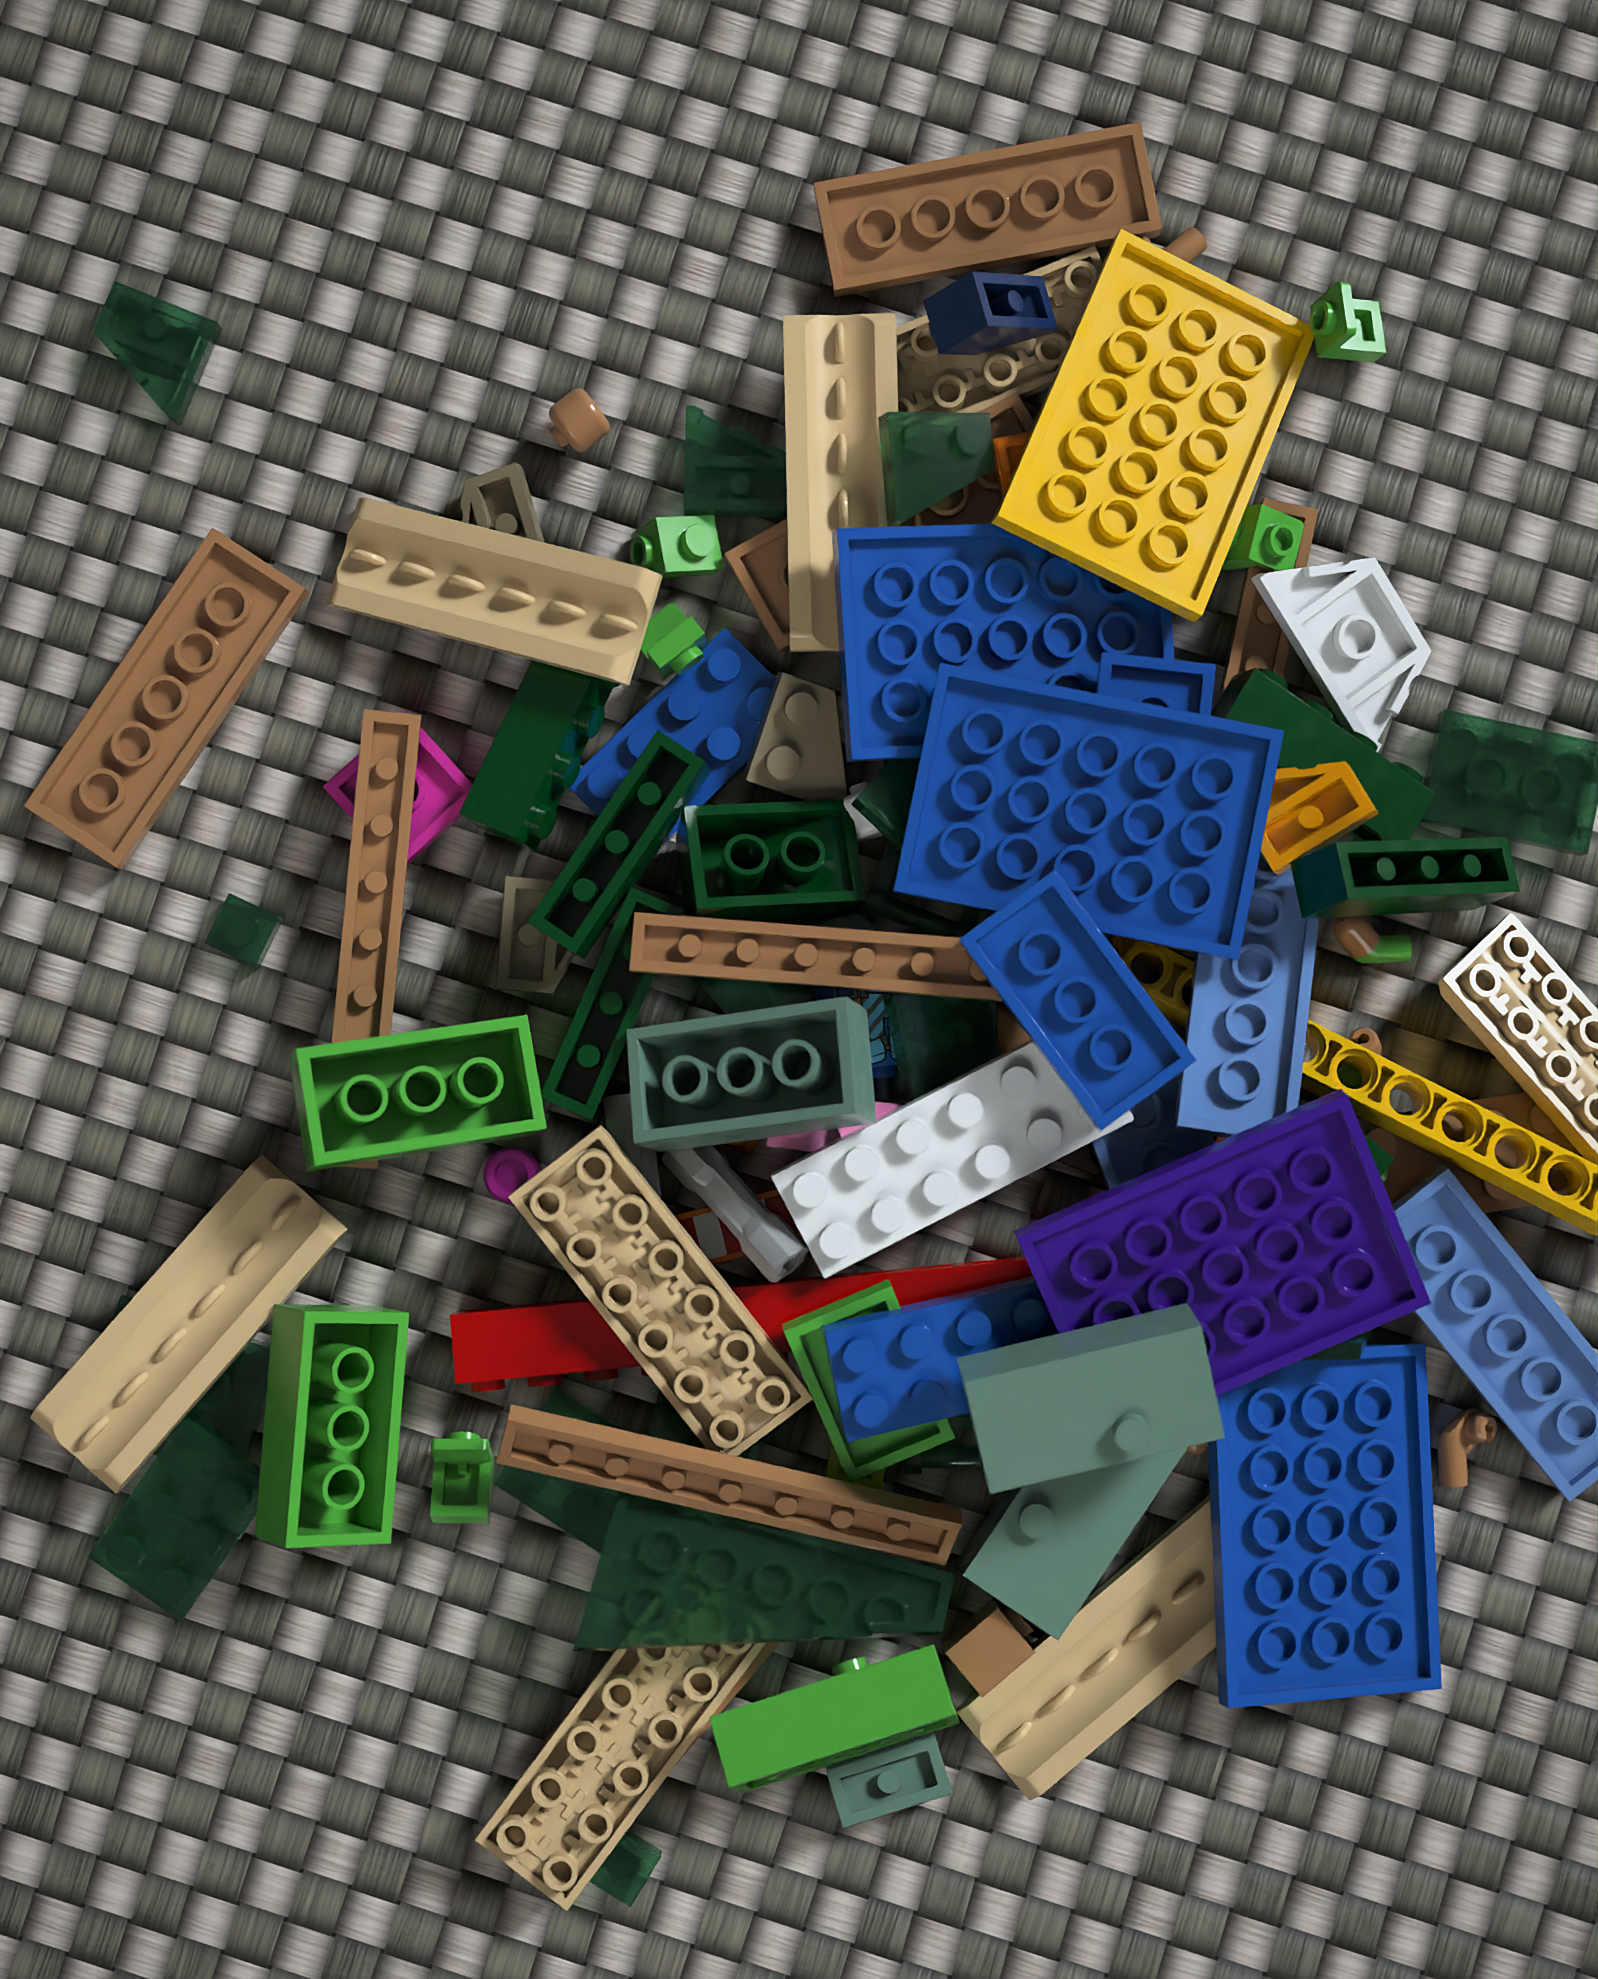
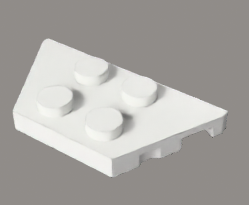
(1349, 637)

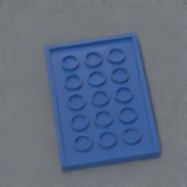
(970, 603)
(1128, 800)
(1325, 1532)

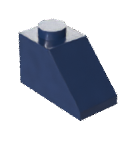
(989, 312)

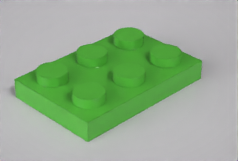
(809, 1349)

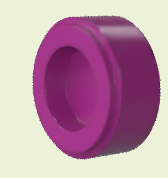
(509, 1170)

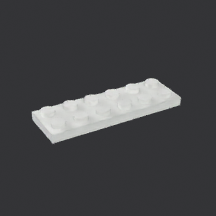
(933, 1157)

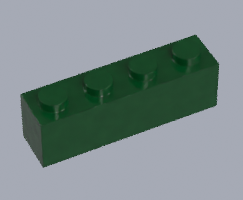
(1314, 739)
(536, 753)
(620, 844)
(1404, 876)
(605, 1012)

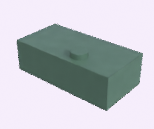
(751, 1075)
(1091, 1397)
(1058, 1536)

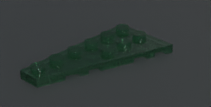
(722, 1580)

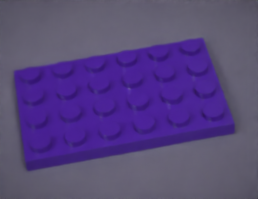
(1264, 1236)

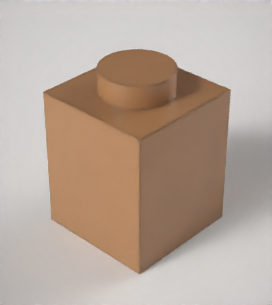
(989, 1645)

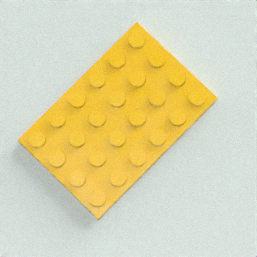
(1155, 426)

